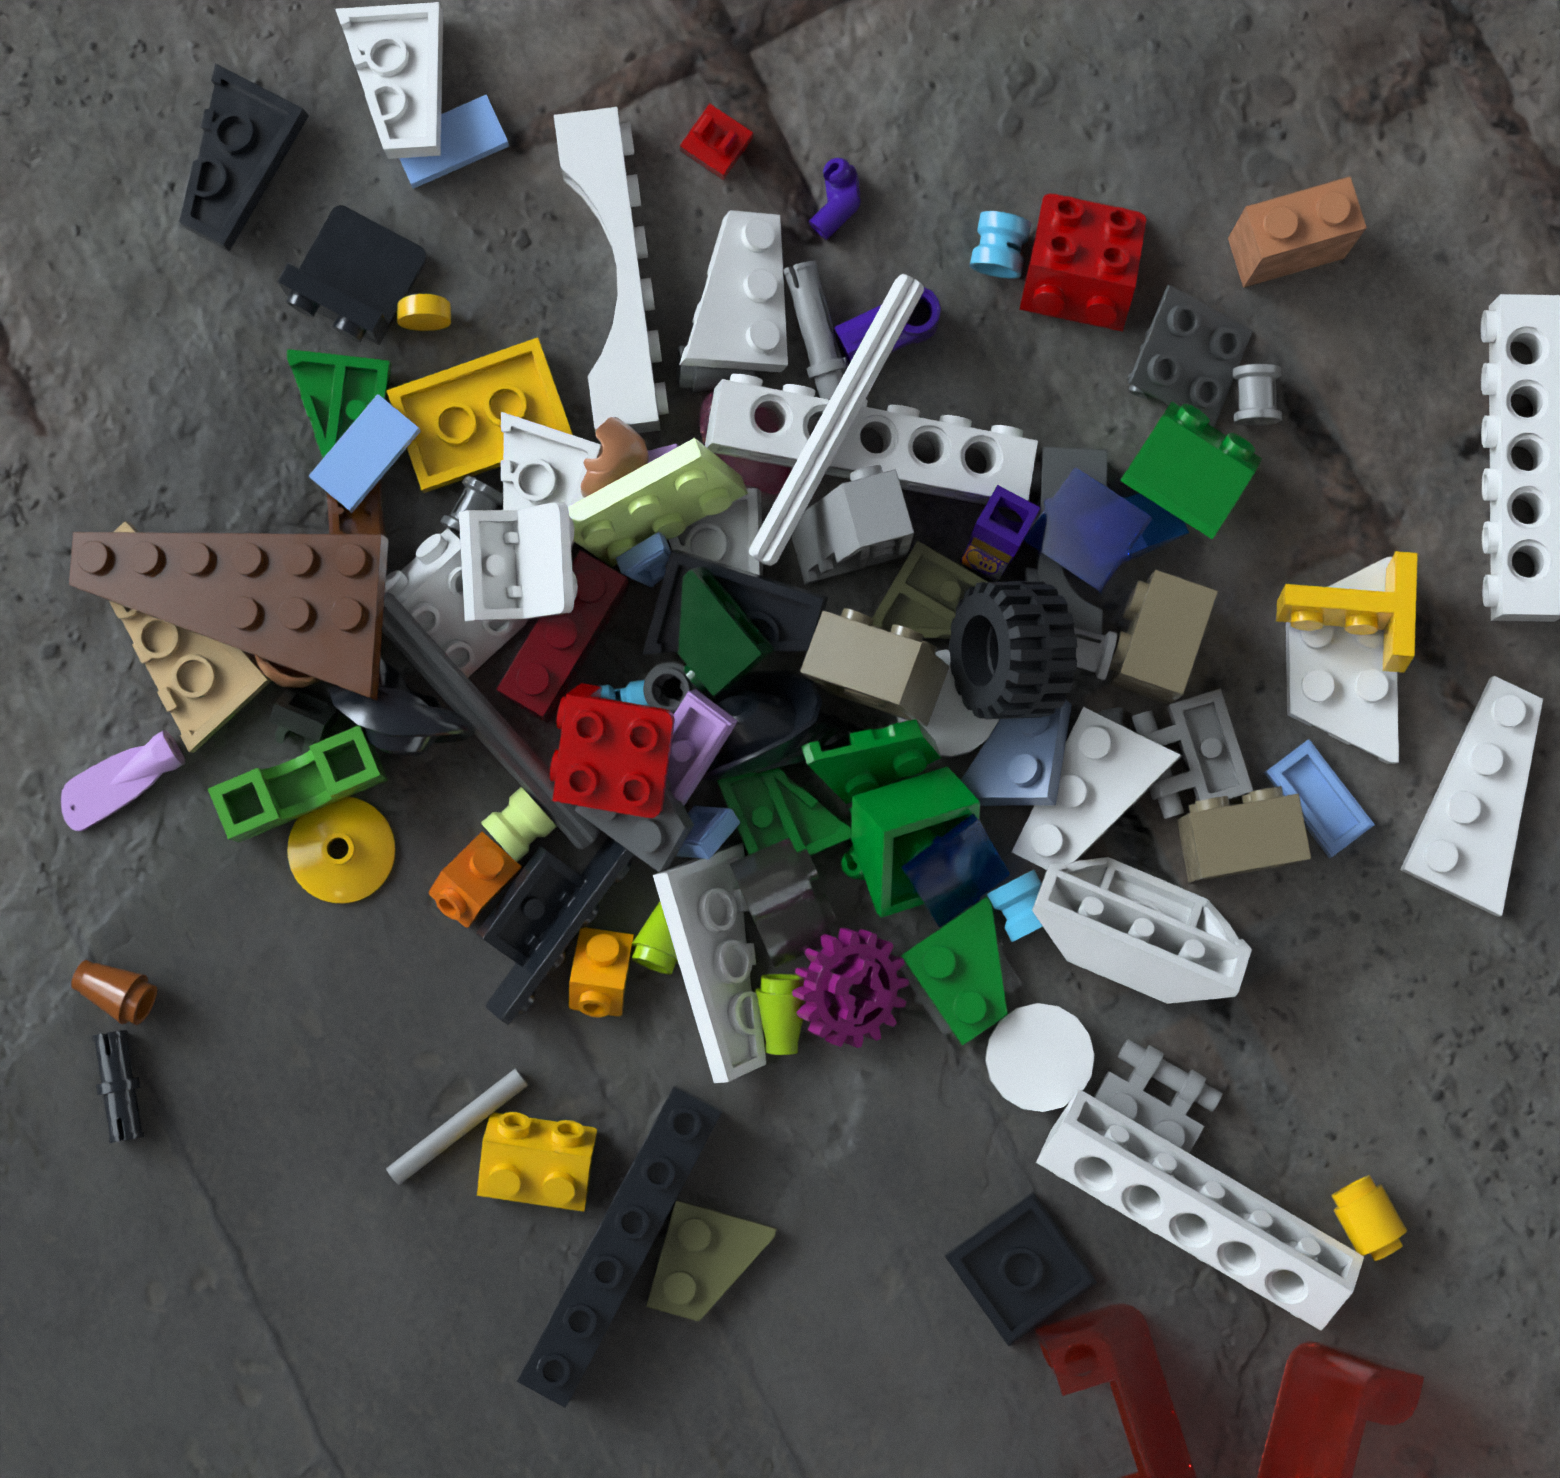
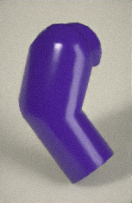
(842, 197)

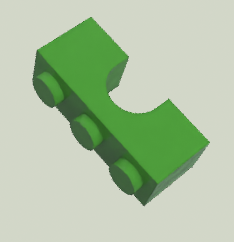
(297, 787)

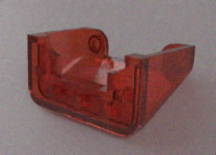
(1325, 1409)

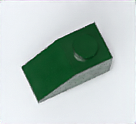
(716, 634)

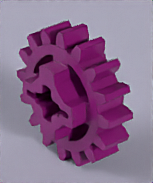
(856, 961)

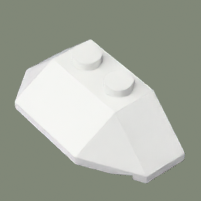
(1140, 931)

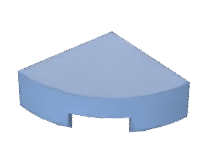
(646, 560)

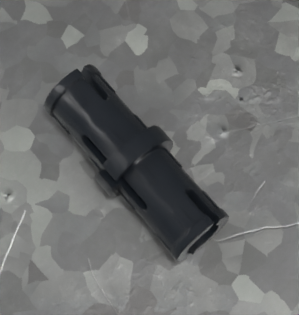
(118, 1086)

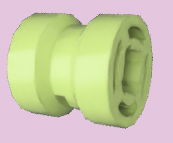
(519, 824)

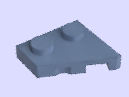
(1021, 761)

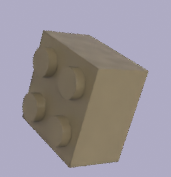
(1162, 638)
(874, 666)
(1243, 837)

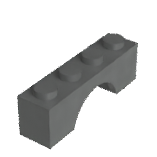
(1047, 478)

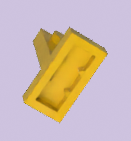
(1362, 610)

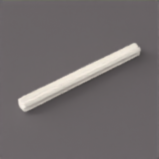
(836, 420)

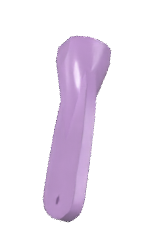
(117, 781)

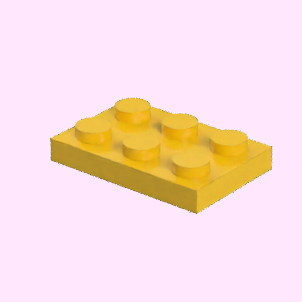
(463, 411)

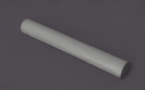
(457, 1126)

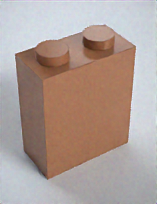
(1296, 232)

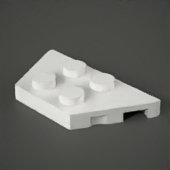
(1340, 681)

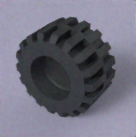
(1013, 649)

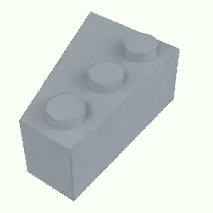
(854, 526)

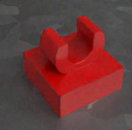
(716, 141)

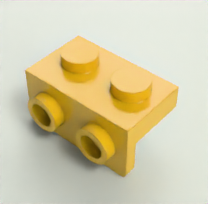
(536, 1161)

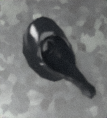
(400, 718)
(774, 718)

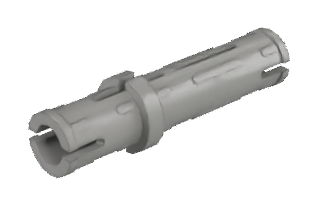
(816, 328)

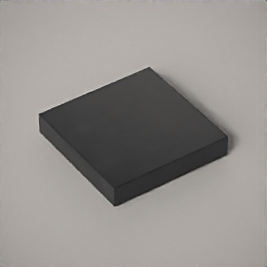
(1020, 1269)

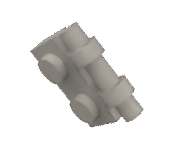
(1207, 747)
(1162, 1119)

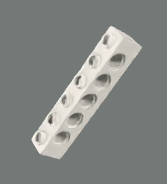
(1536, 324)
(736, 434)
(1201, 1210)

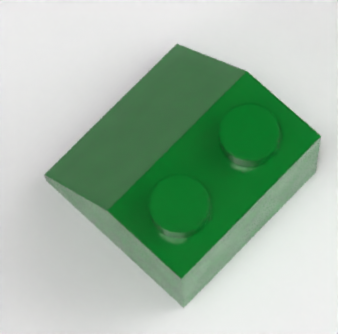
(1192, 468)
(900, 823)

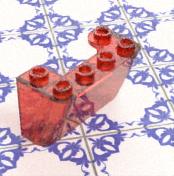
(1121, 1351)

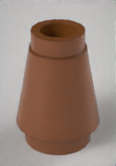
(116, 991)

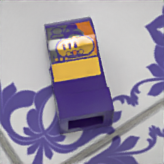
(997, 538)

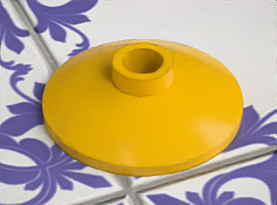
(364, 866)

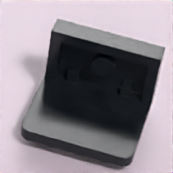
(354, 275)

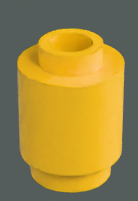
(1369, 1218)

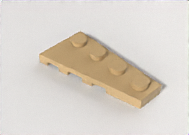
(195, 675)

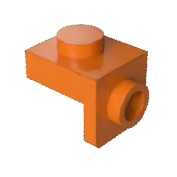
(473, 880)

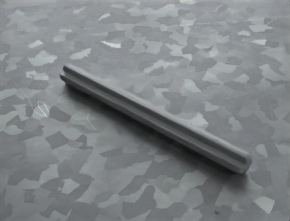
(484, 718)

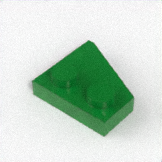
(336, 390)
(873, 758)
(778, 809)
(962, 972)

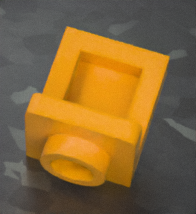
(600, 972)

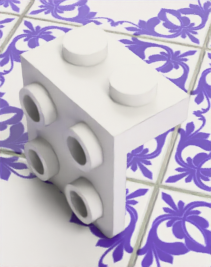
(517, 563)
(434, 597)

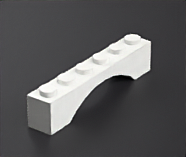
(594, 166)

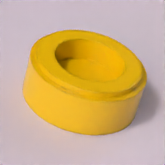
(424, 312)

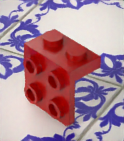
(1084, 262)
(611, 753)

